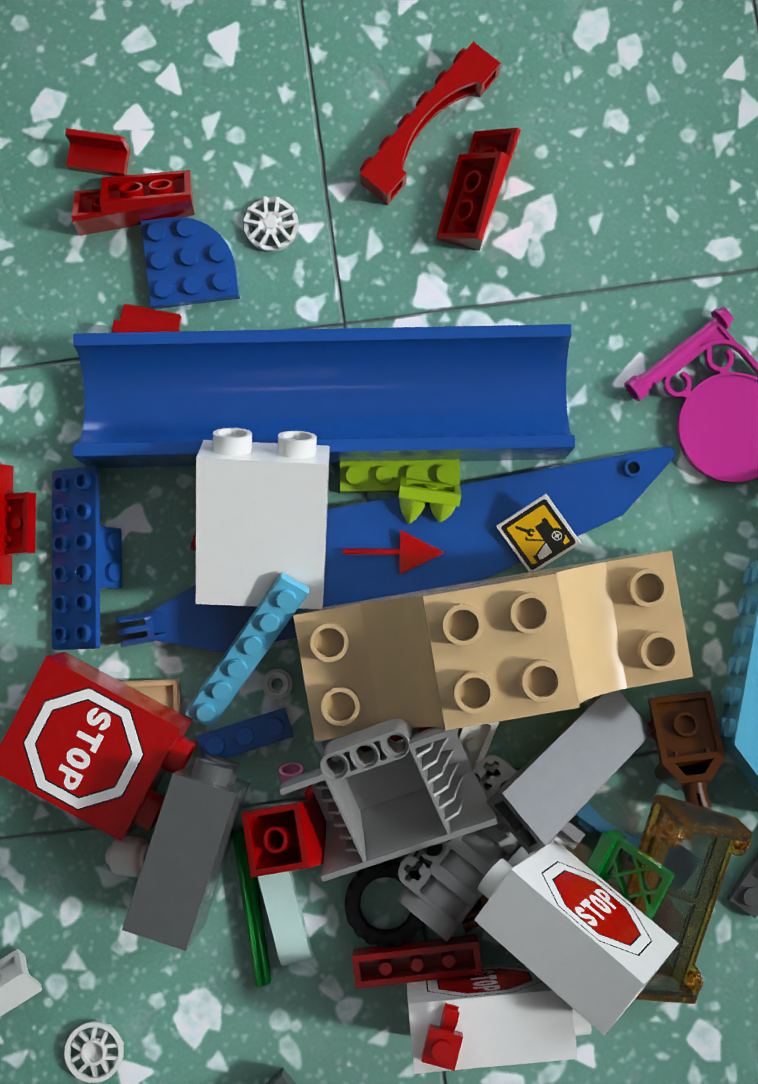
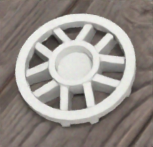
(271, 224)
(94, 1051)

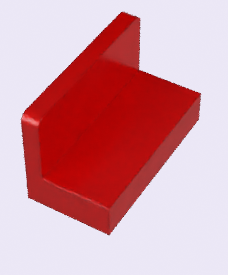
(97, 153)
(146, 320)

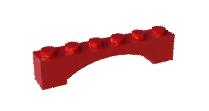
(469, 75)

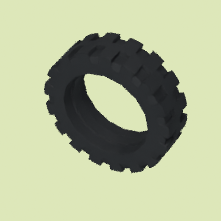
(357, 921)

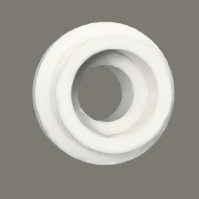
(267, 684)

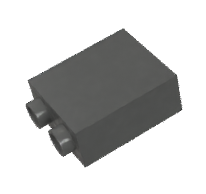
(187, 852)

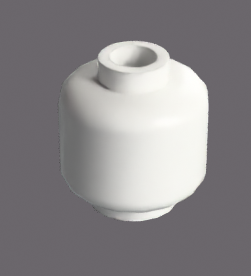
(127, 856)

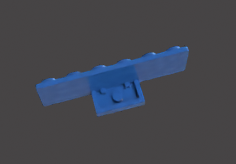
(82, 558)

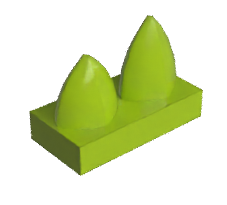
(416, 492)

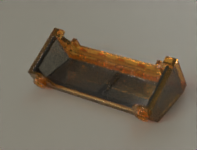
(697, 849)

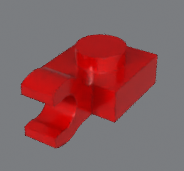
(442, 1041)

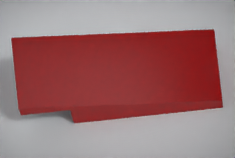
(477, 187)
(132, 199)

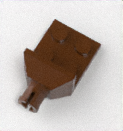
(687, 743)

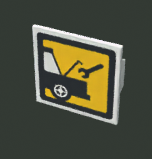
(538, 534)

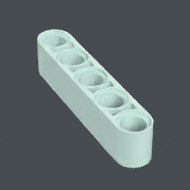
(285, 917)

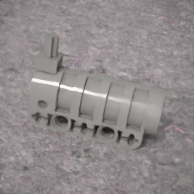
(451, 882)

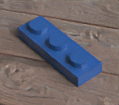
(247, 734)

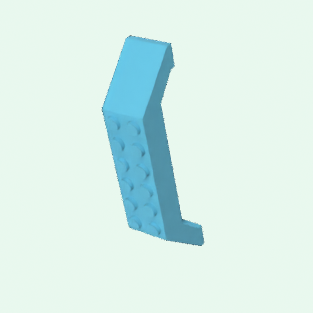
(740, 716)

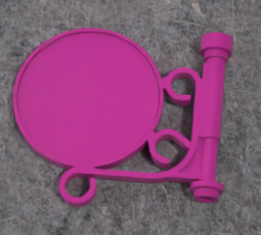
(718, 415)

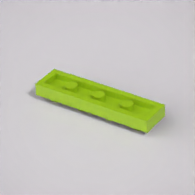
(386, 475)

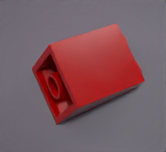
(285, 837)

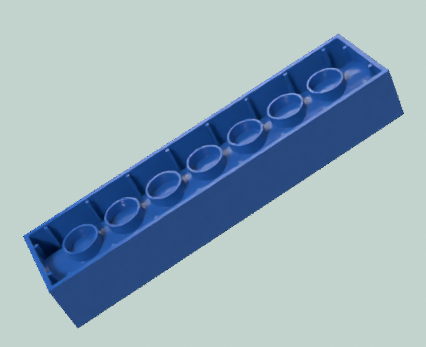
(357, 389)

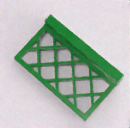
(606, 857)

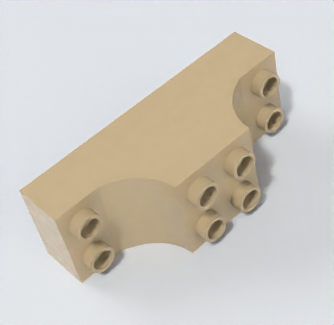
(494, 646)

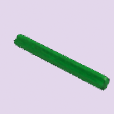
(252, 913)

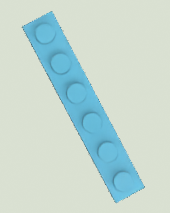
(247, 649)

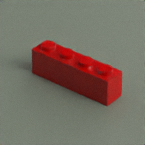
(416, 961)

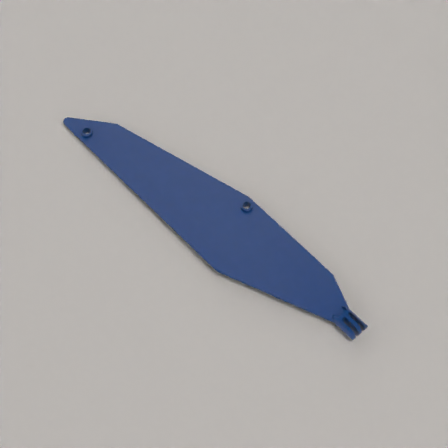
(473, 546)

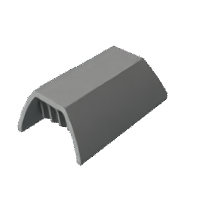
(393, 796)

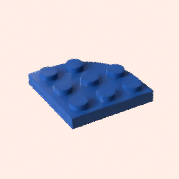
(187, 263)

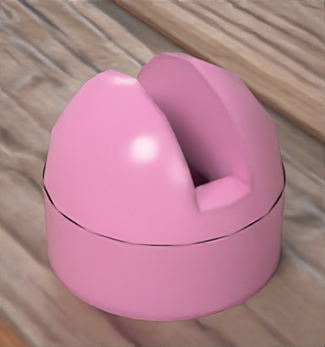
(290, 770)

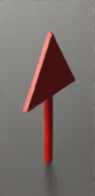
(412, 552)

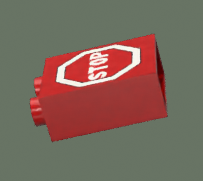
(94, 746)

